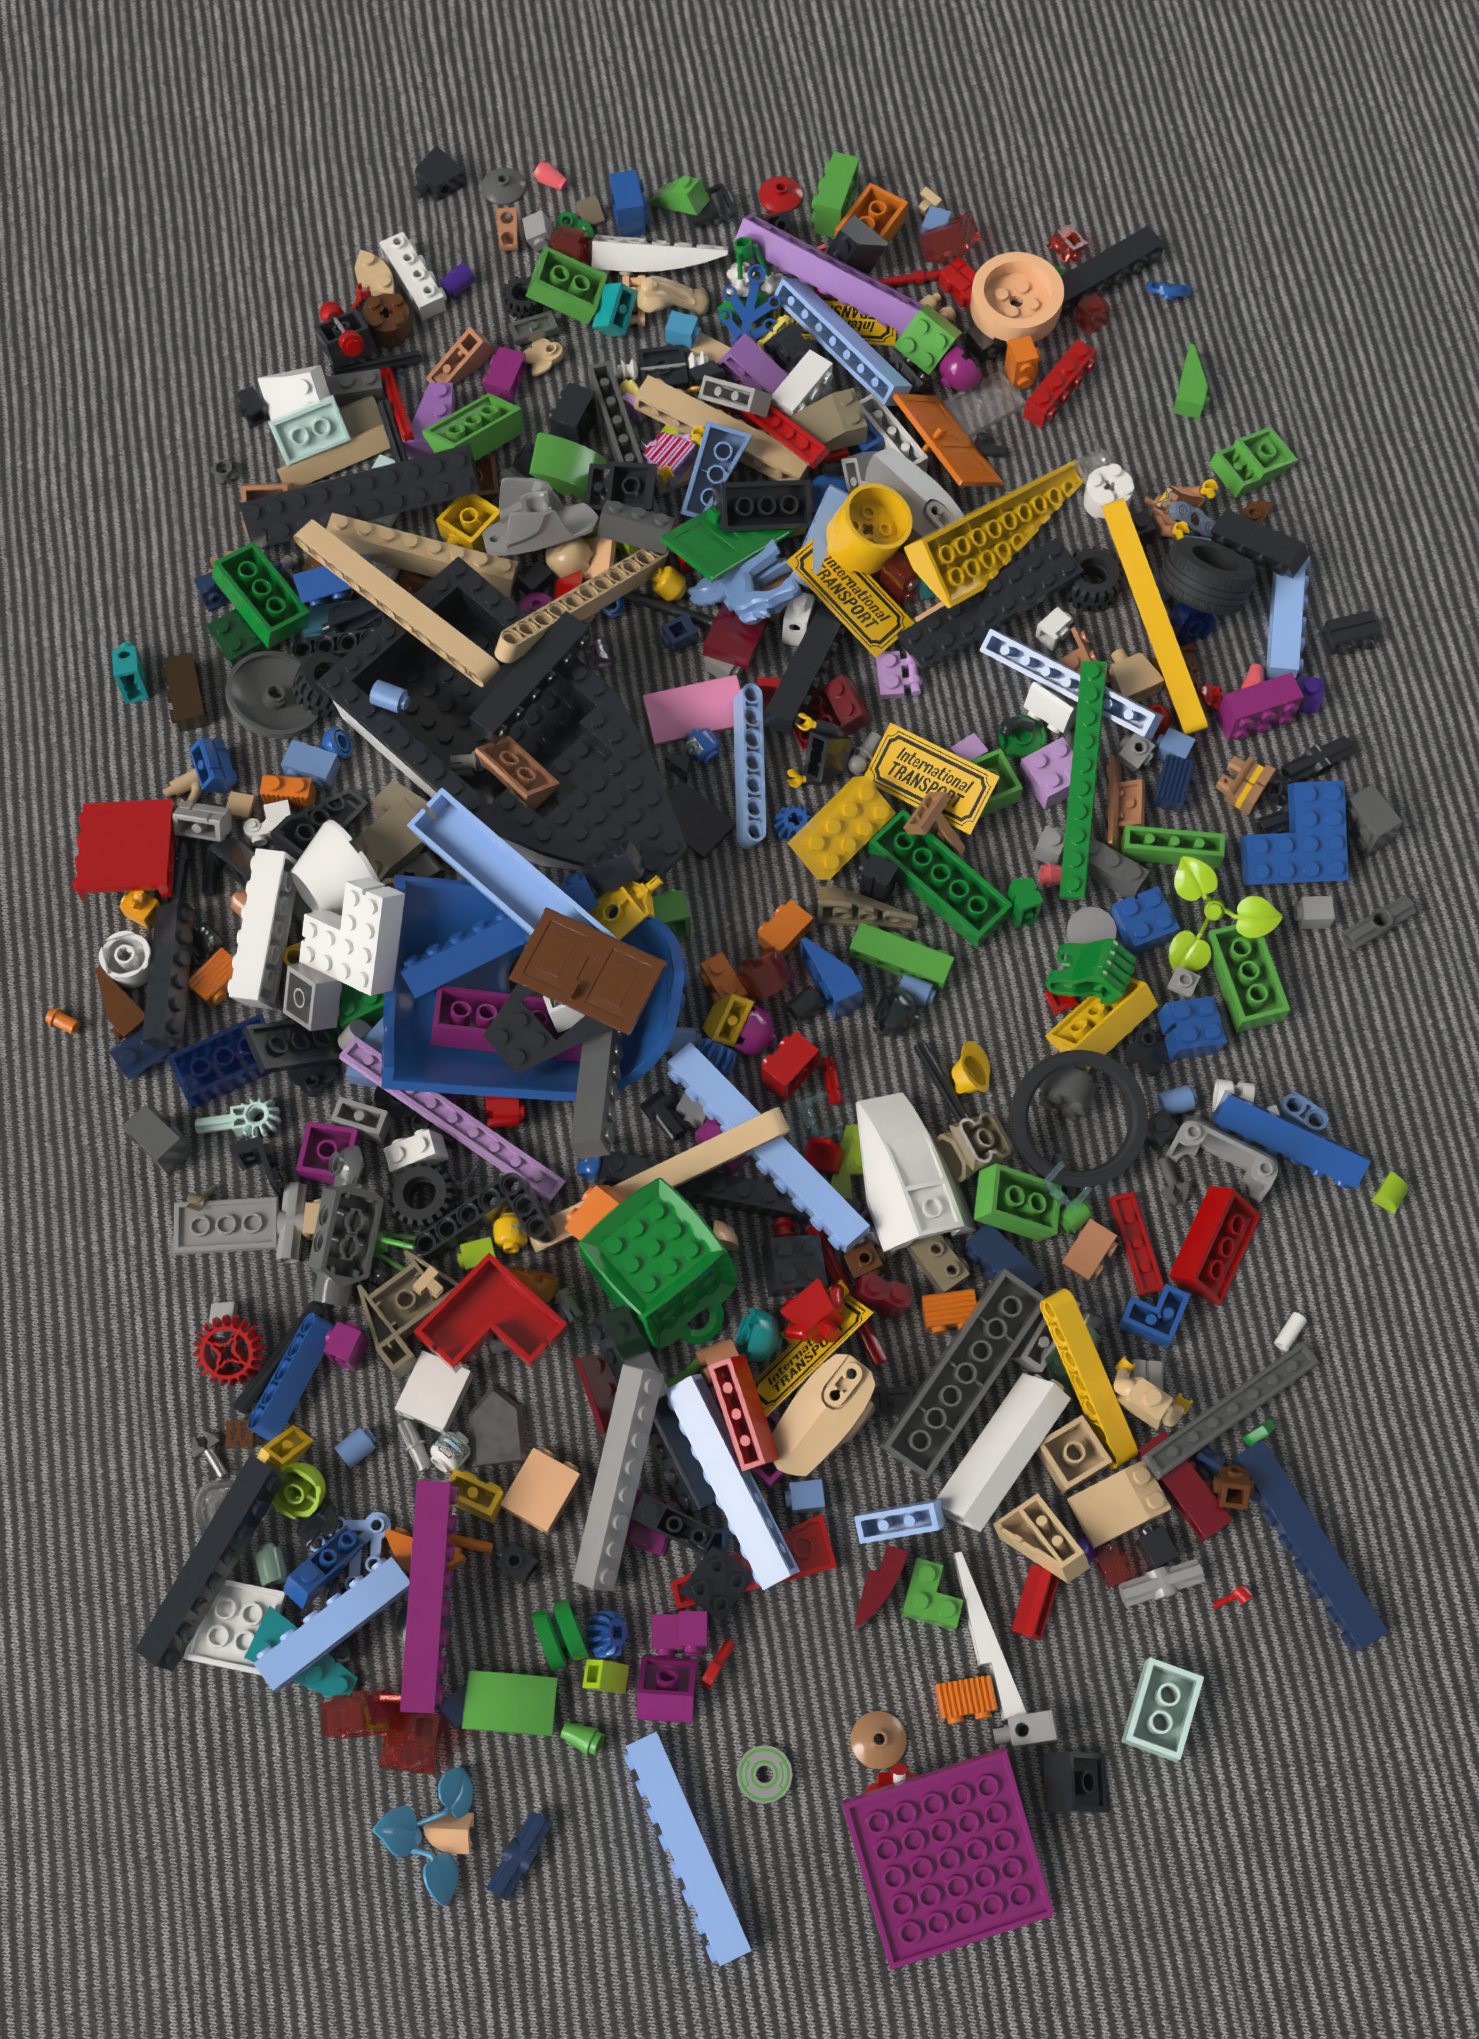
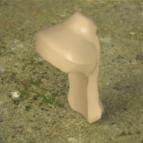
(658, 293)

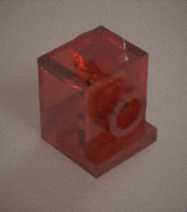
(1067, 243)
(1113, 1566)

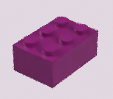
(1259, 707)

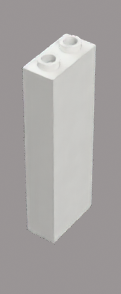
(1002, 1450)

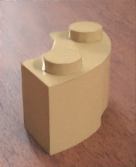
(374, 273)

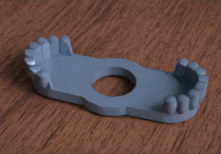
(1182, 511)

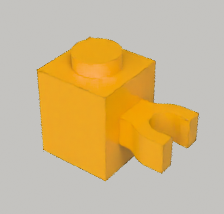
(139, 908)

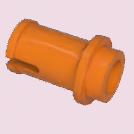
(57, 1018)

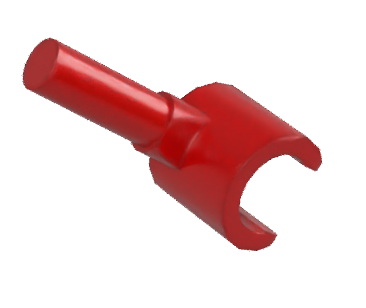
(361, 296)
(1241, 1593)

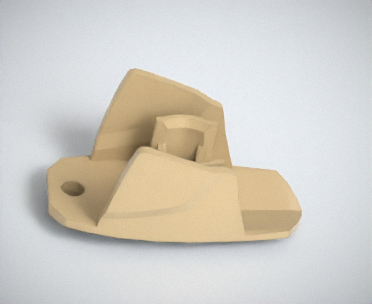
(817, 1423)

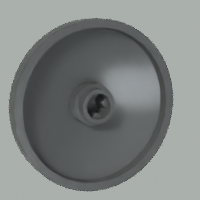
(263, 698)

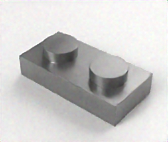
(533, 328)

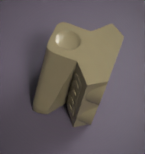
(974, 1145)

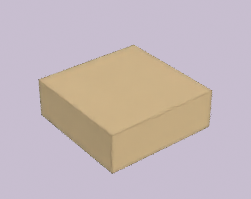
(241, 805)

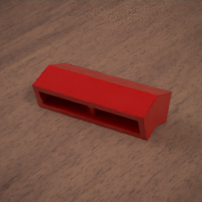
(1035, 1603)

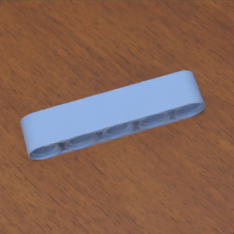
(828, 507)

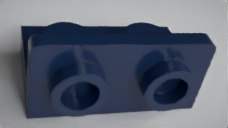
(135, 1056)

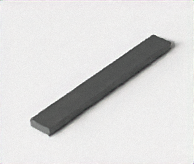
(1229, 1410)

